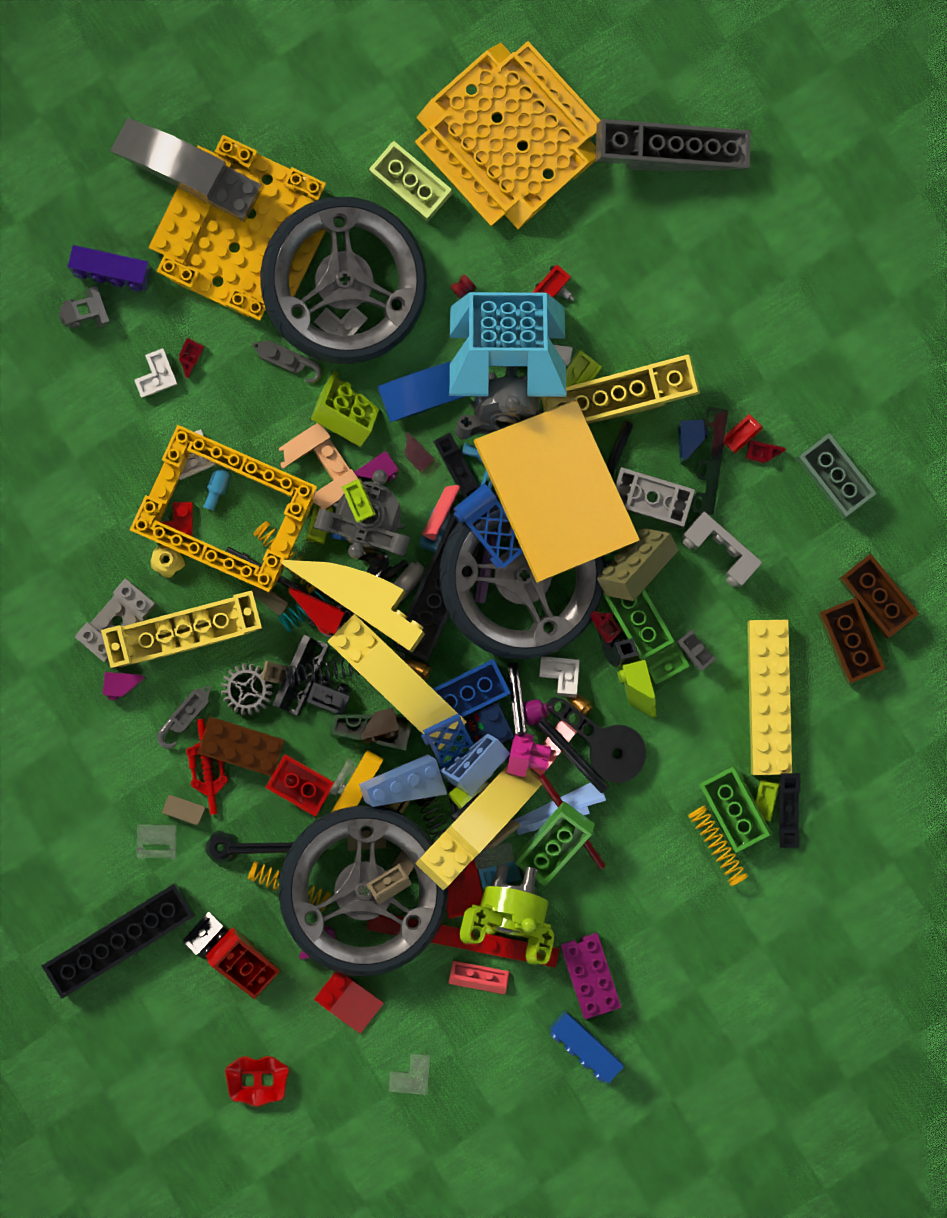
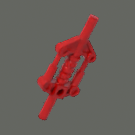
(208, 787)

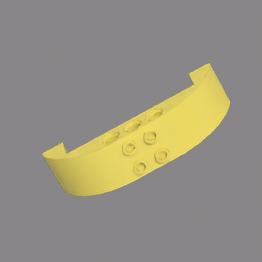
(182, 630)

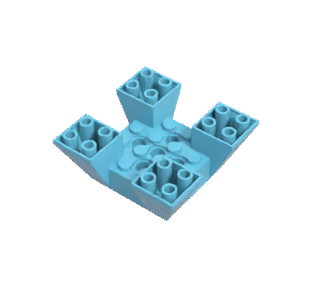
(507, 332)

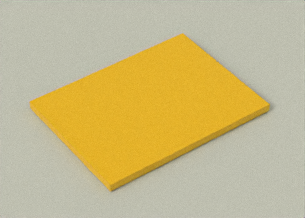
(556, 490)

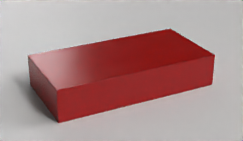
(553, 282)
(742, 433)

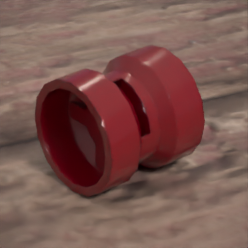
(463, 287)

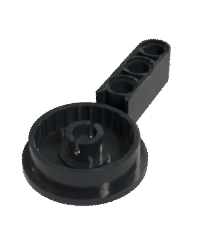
(603, 742)

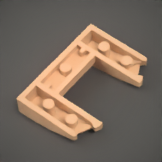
(319, 441)

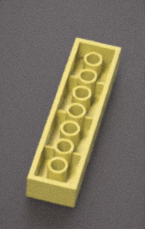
(769, 697)

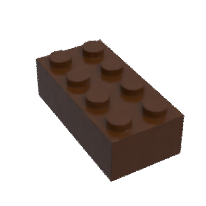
(878, 596)
(851, 640)
(240, 746)

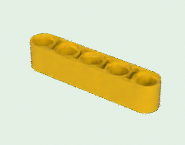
(365, 771)

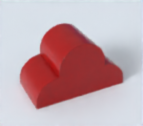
(242, 963)

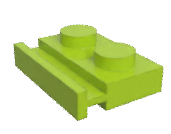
(581, 369)

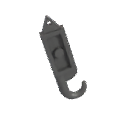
(286, 359)
(184, 715)

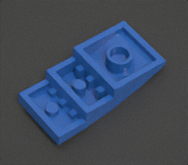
(417, 392)

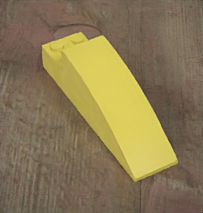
(631, 390)
(363, 595)
(392, 676)
(477, 826)

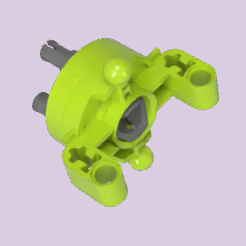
(513, 912)

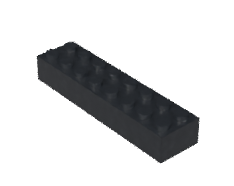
(428, 604)
(118, 940)

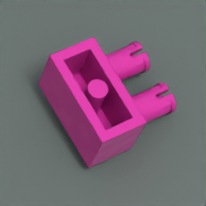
(522, 755)

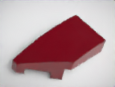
(190, 355)
(762, 452)
(606, 625)

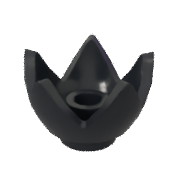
(377, 559)
(212, 851)

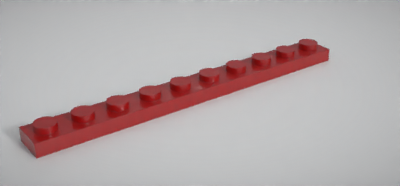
(450, 937)

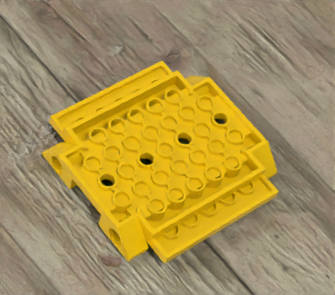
(484, 155)
(198, 235)

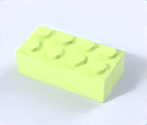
(410, 181)

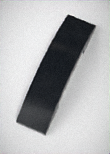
(456, 465)
(789, 810)

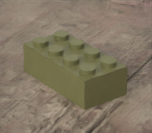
(637, 564)

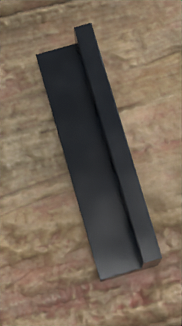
(301, 657)

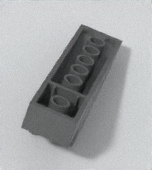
(671, 146)
(187, 168)

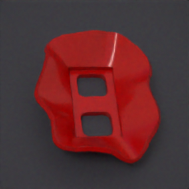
(257, 1094)

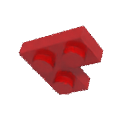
(182, 517)

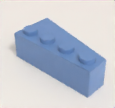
(405, 783)

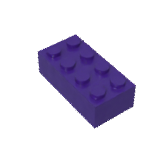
(109, 267)

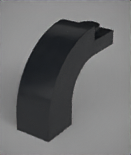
(619, 651)

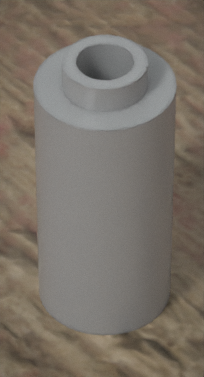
(410, 578)

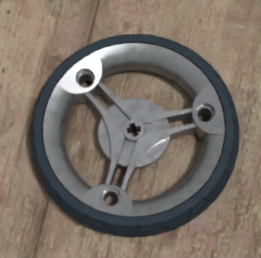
(280, 303)
(495, 638)
(296, 906)

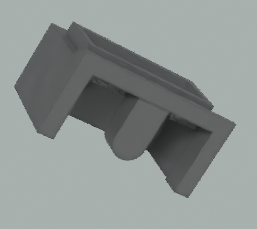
(695, 650)

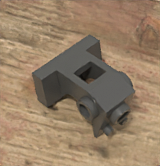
(70, 315)

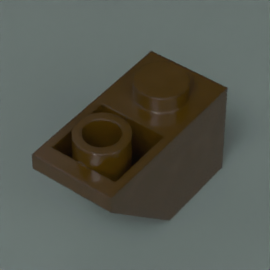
(381, 724)

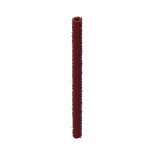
(558, 801)

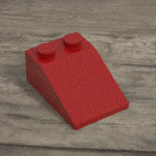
(321, 613)
(300, 785)
(348, 1001)

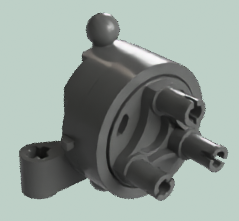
(504, 406)
(374, 532)

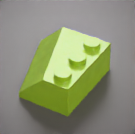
(345, 411)
(638, 687)

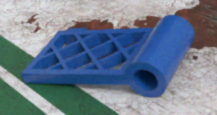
(473, 508)
(443, 728)

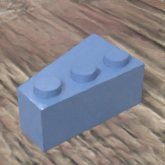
(477, 765)

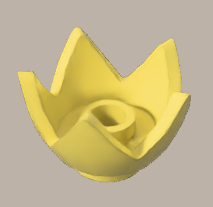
(166, 569)

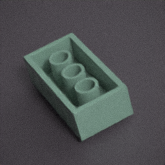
(836, 475)

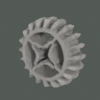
(231, 681)

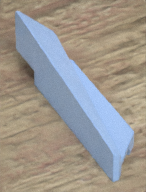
(578, 799)

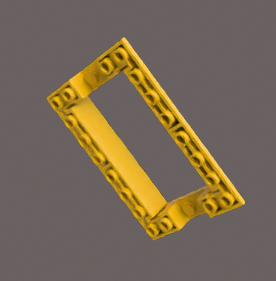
(175, 458)

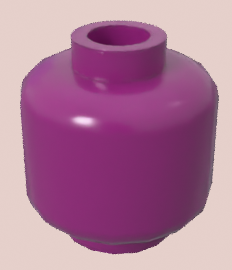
(534, 711)

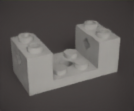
(672, 500)
(742, 568)
(128, 603)

